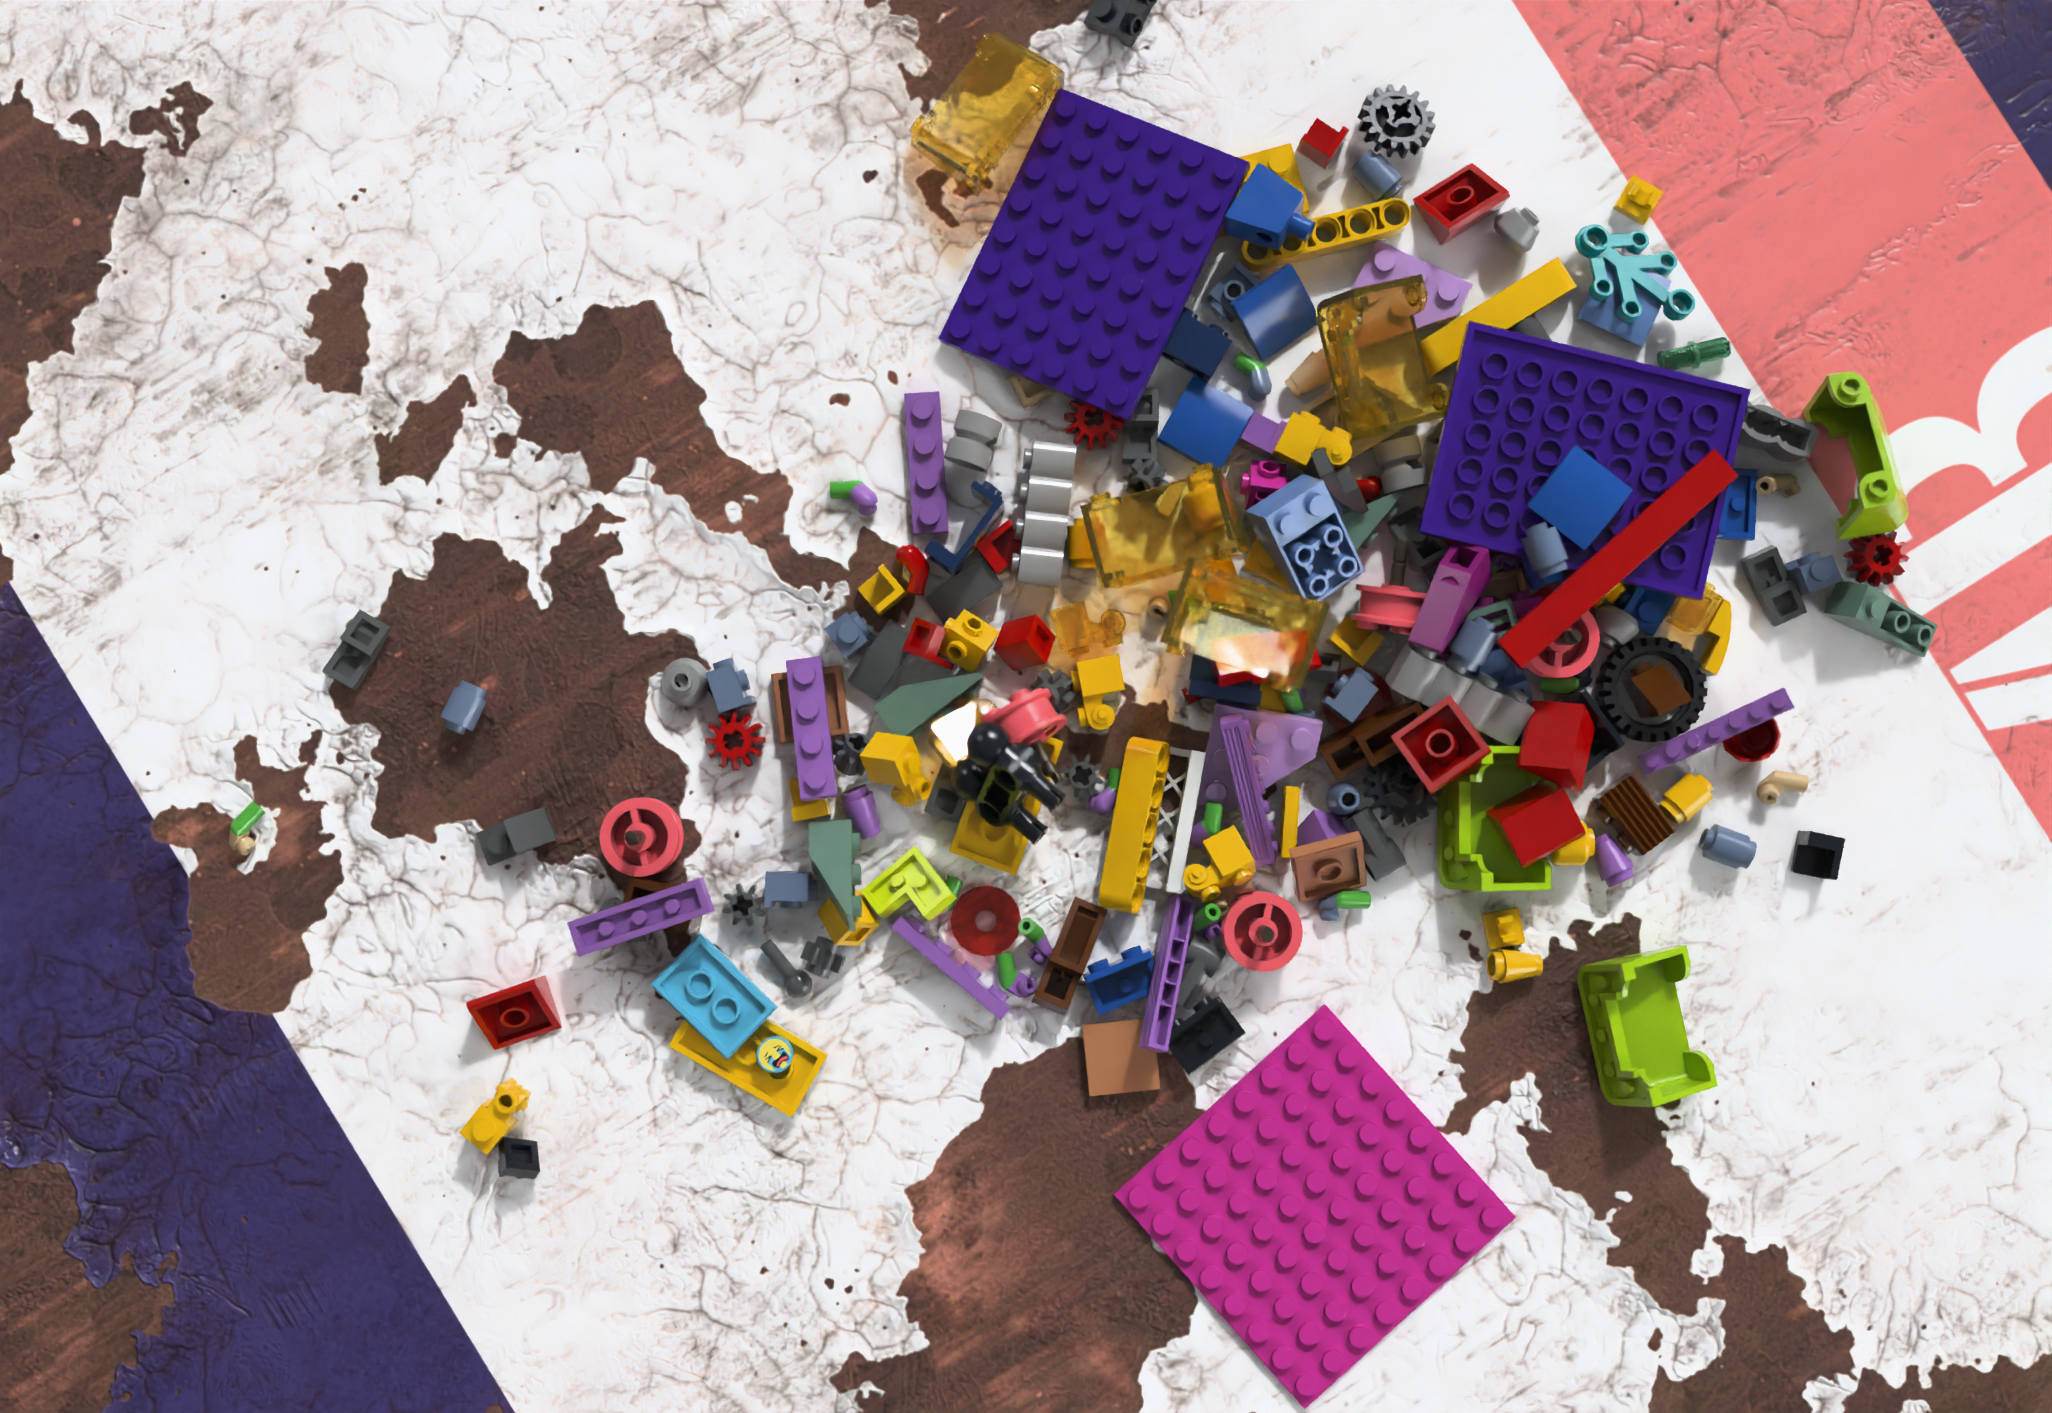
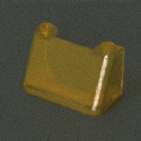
(985, 109)
(1379, 358)
(1161, 527)
(1244, 625)

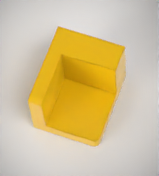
(882, 591)
(1354, 643)
(807, 809)
(838, 929)

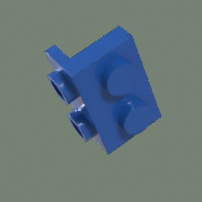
(1739, 508)
(1121, 980)

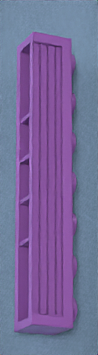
(1716, 731)
(1249, 788)
(1167, 973)

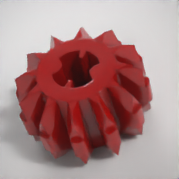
(1094, 433)
(1885, 566)
(737, 752)

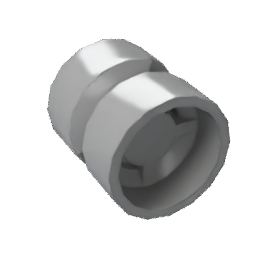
(973, 440)
(1401, 464)

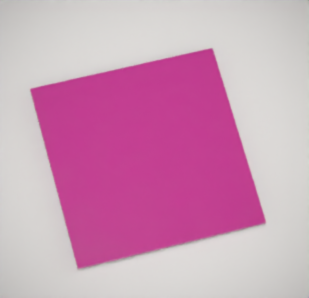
(1314, 1206)

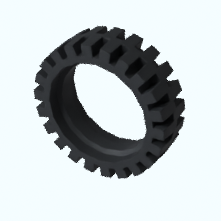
(1689, 671)

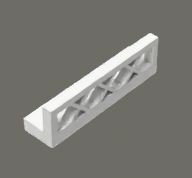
(1184, 820)

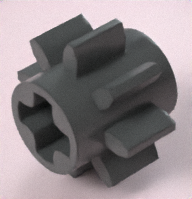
(1144, 476)
(1059, 686)
(847, 753)
(1084, 765)
(741, 914)
(823, 957)

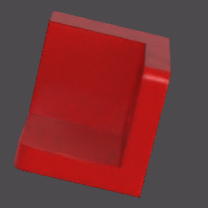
(1321, 142)
(998, 547)
(924, 642)
(1024, 642)

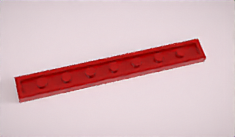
(1617, 559)

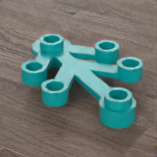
(1629, 271)

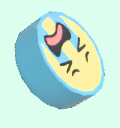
(775, 1054)

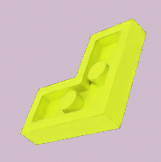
(908, 879)

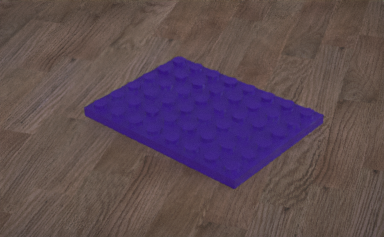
(1094, 253)
(1527, 403)

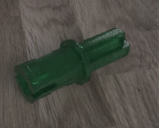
(1694, 354)

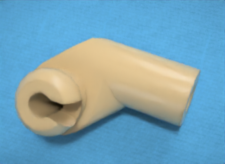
(1773, 482)
(1778, 782)
(1228, 894)

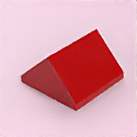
(1460, 202)
(1557, 743)
(1441, 744)
(1536, 822)
(516, 1013)

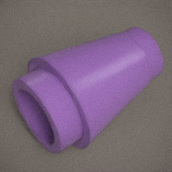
(861, 809)
(1612, 861)

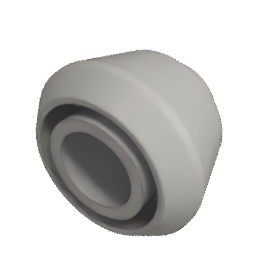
(1518, 228)
(1614, 626)
(691, 690)

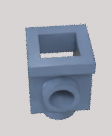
(1218, 297)
(1813, 572)
(850, 634)
(729, 686)
(1350, 695)
(789, 888)

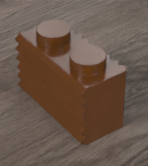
(1632, 815)

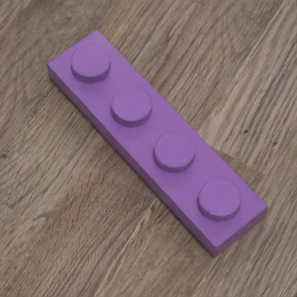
(926, 463)
(811, 728)
(640, 916)
(964, 975)

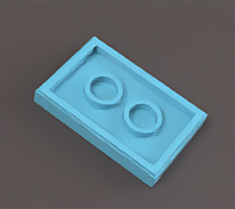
(714, 996)

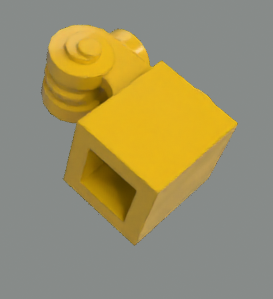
(1305, 435)
(1095, 680)
(896, 762)
(1229, 865)
(495, 1117)

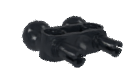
(1001, 778)

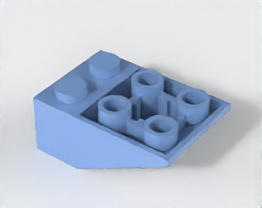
(1306, 538)

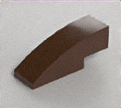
(1367, 740)
(1069, 956)

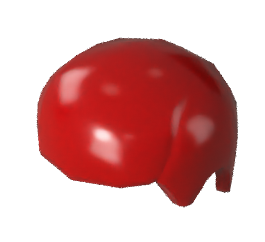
(1755, 743)

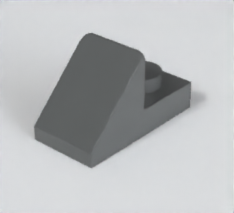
(1423, 549)
(516, 836)

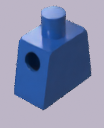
(1267, 211)

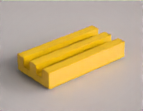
(1288, 820)

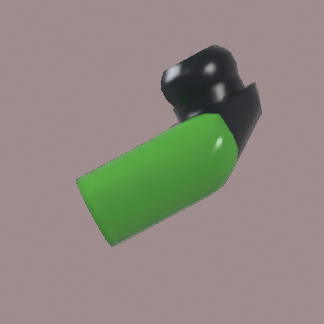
(1568, 684)

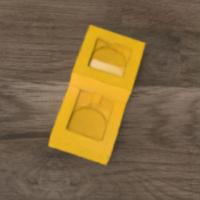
(1718, 632)

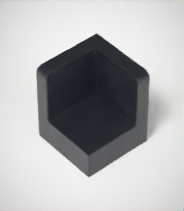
(1817, 855)

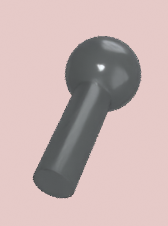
(797, 982)

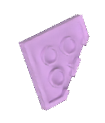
(1445, 291)
(1281, 746)

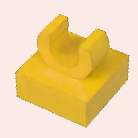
(1638, 200)
(1503, 928)

